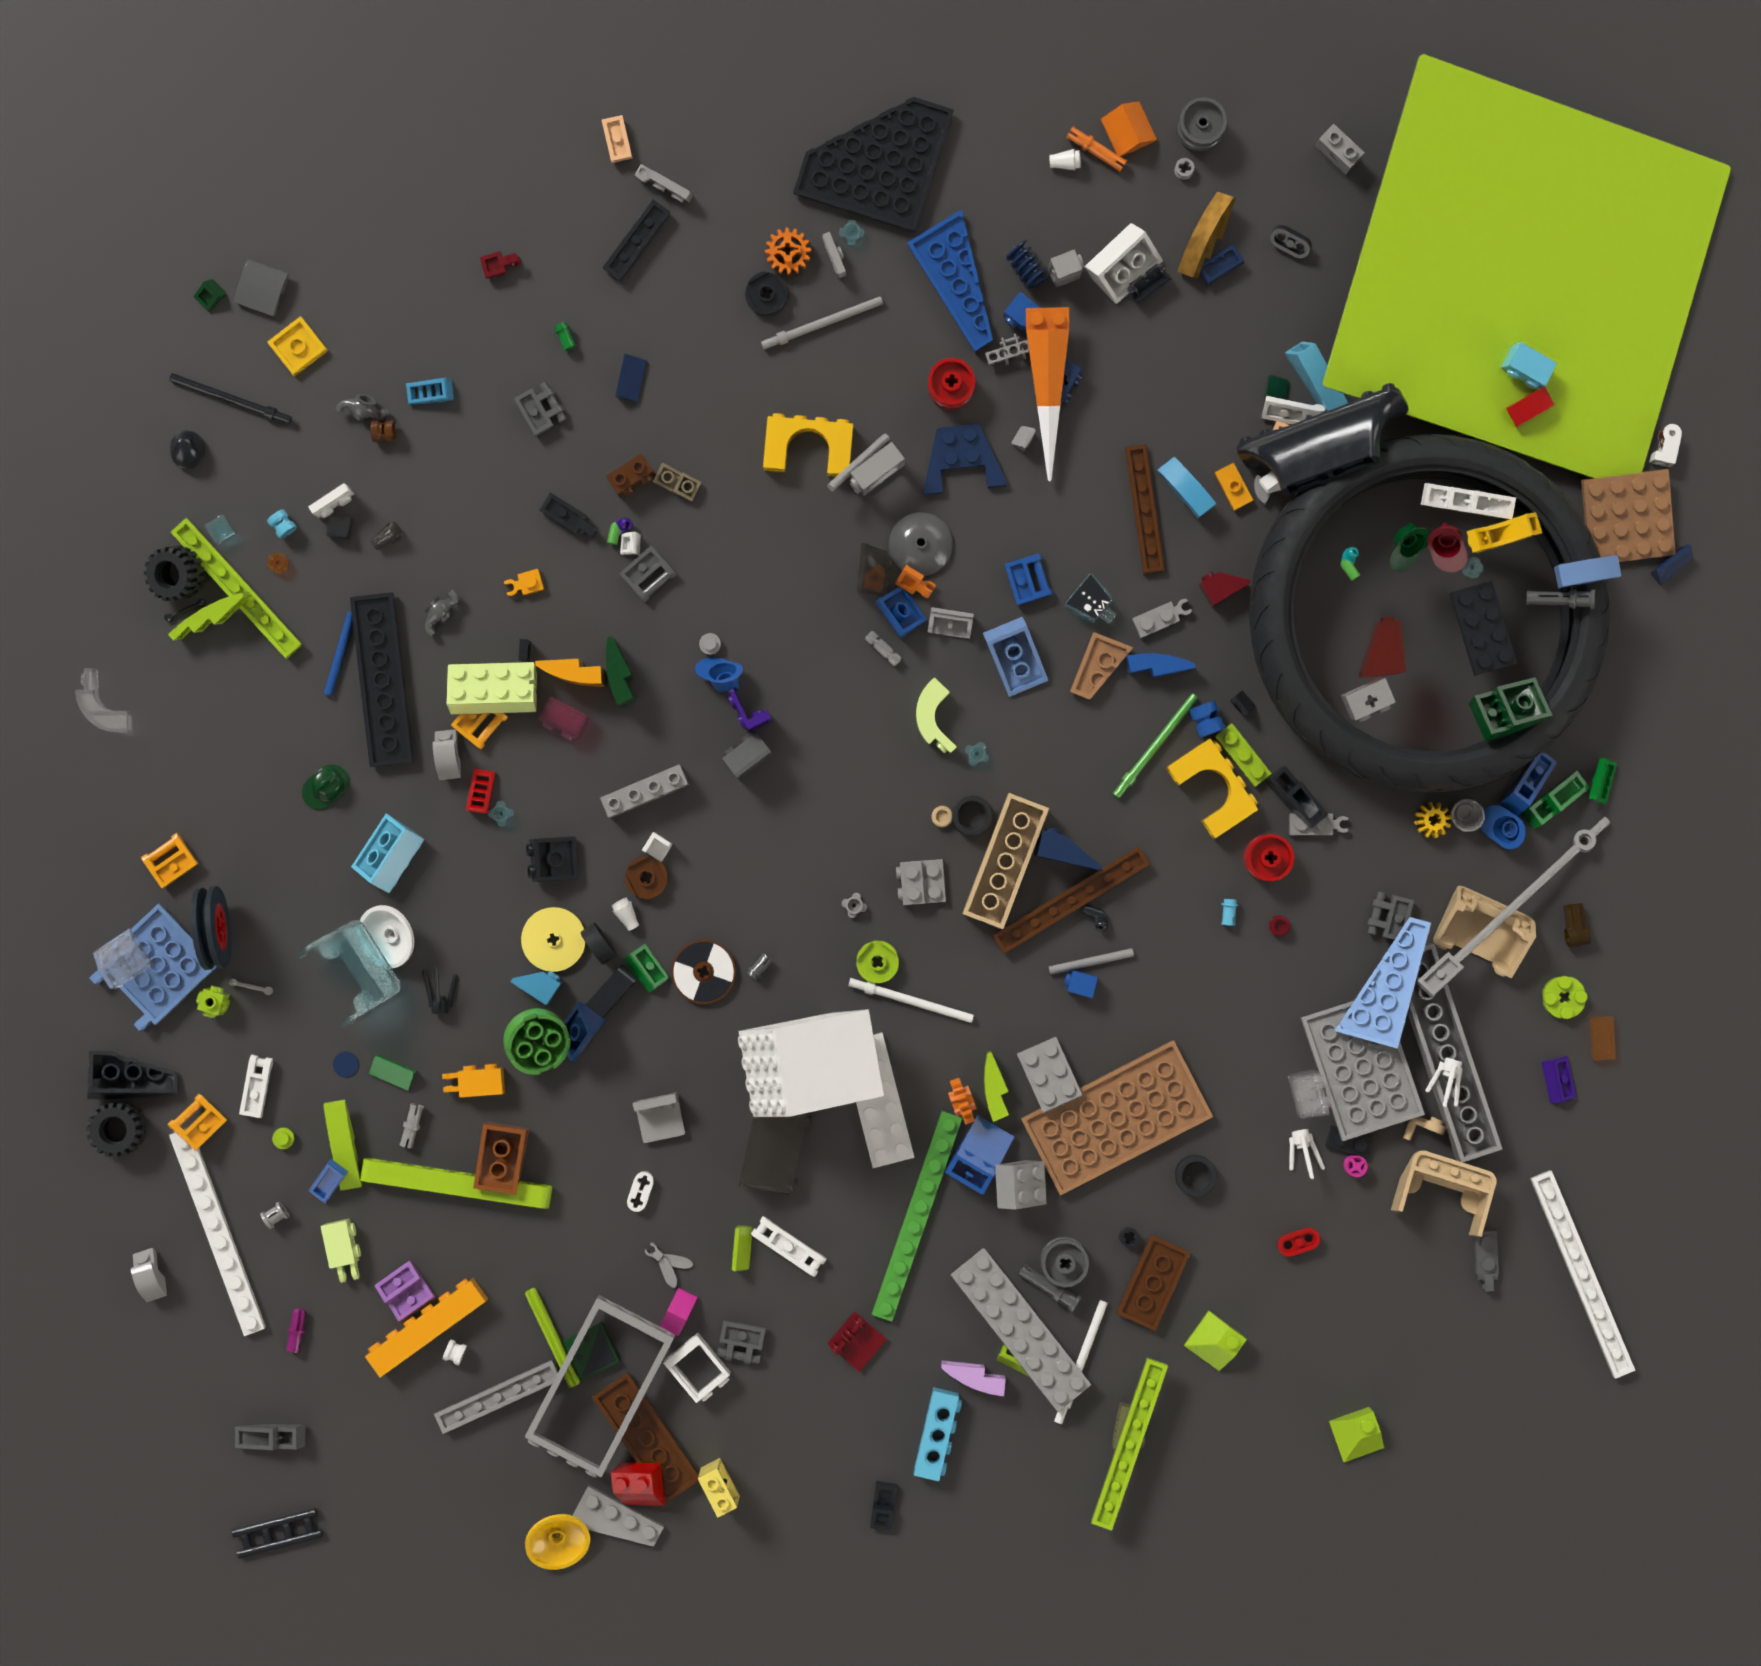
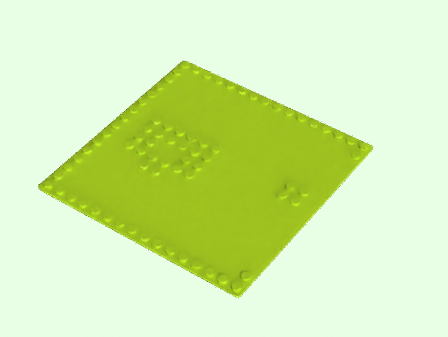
(1536, 231)

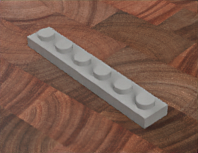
(496, 1396)

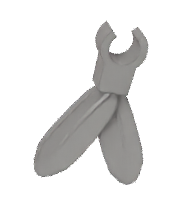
(666, 1262)

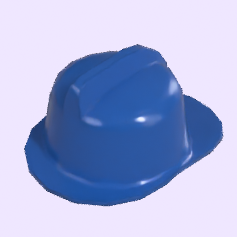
(720, 672)
(1503, 827)

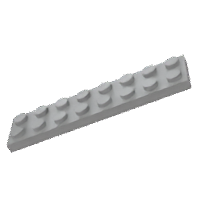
(1020, 1330)

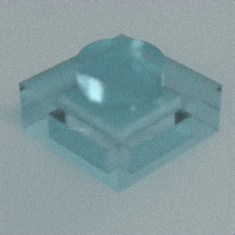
(219, 529)

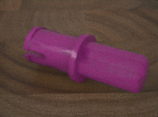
(296, 1330)

